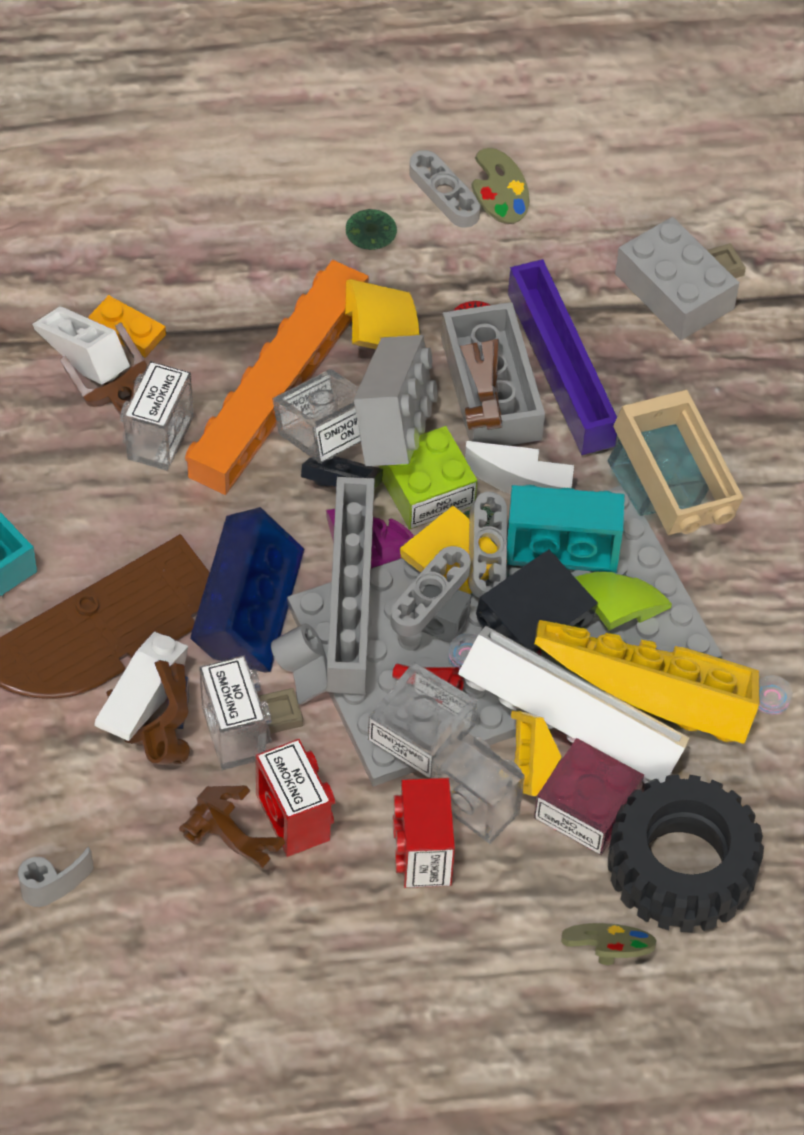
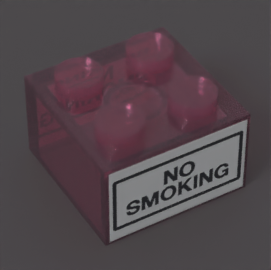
(586, 795)

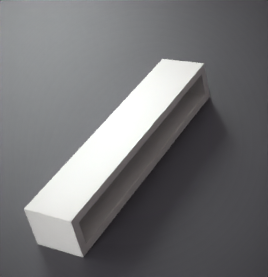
(571, 705)

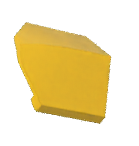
(535, 751)

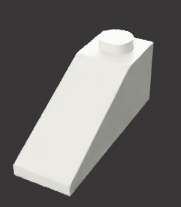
(86, 344)
(140, 687)

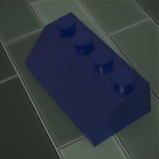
(248, 589)

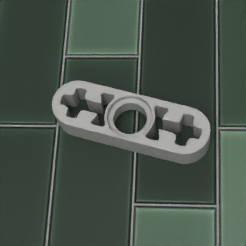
(445, 202)
(497, 531)
(427, 606)

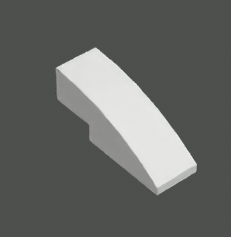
(515, 465)

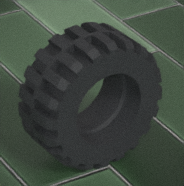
(693, 809)

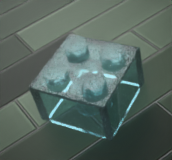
(674, 463)

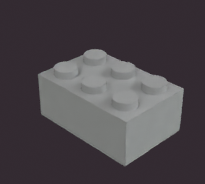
(676, 278)

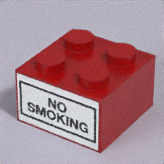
(294, 796)
(424, 832)

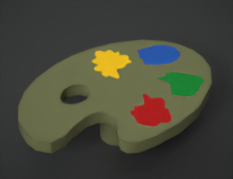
(501, 196)
(610, 940)

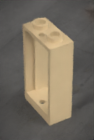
(679, 410)

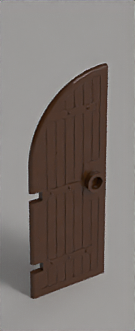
(89, 633)

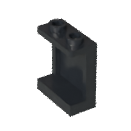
(535, 593)

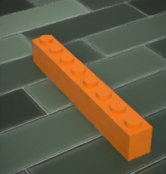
(284, 363)

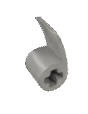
(304, 656)
(51, 885)

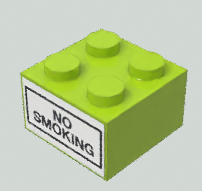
(431, 480)

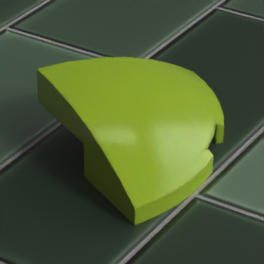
(623, 598)

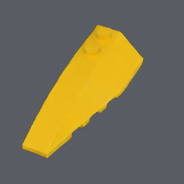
(674, 685)

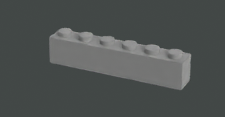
(350, 586)

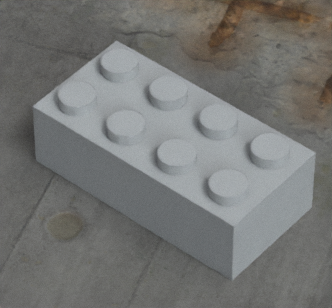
(518, 393)
(395, 400)

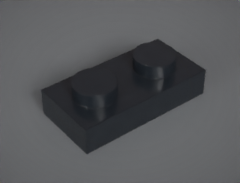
(327, 472)

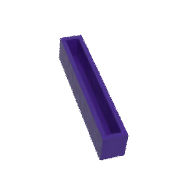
(562, 357)

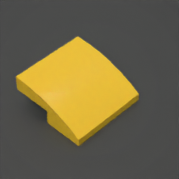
(379, 313)
(445, 531)

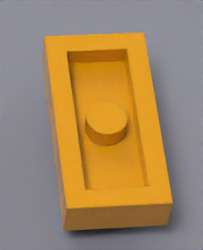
(142, 329)

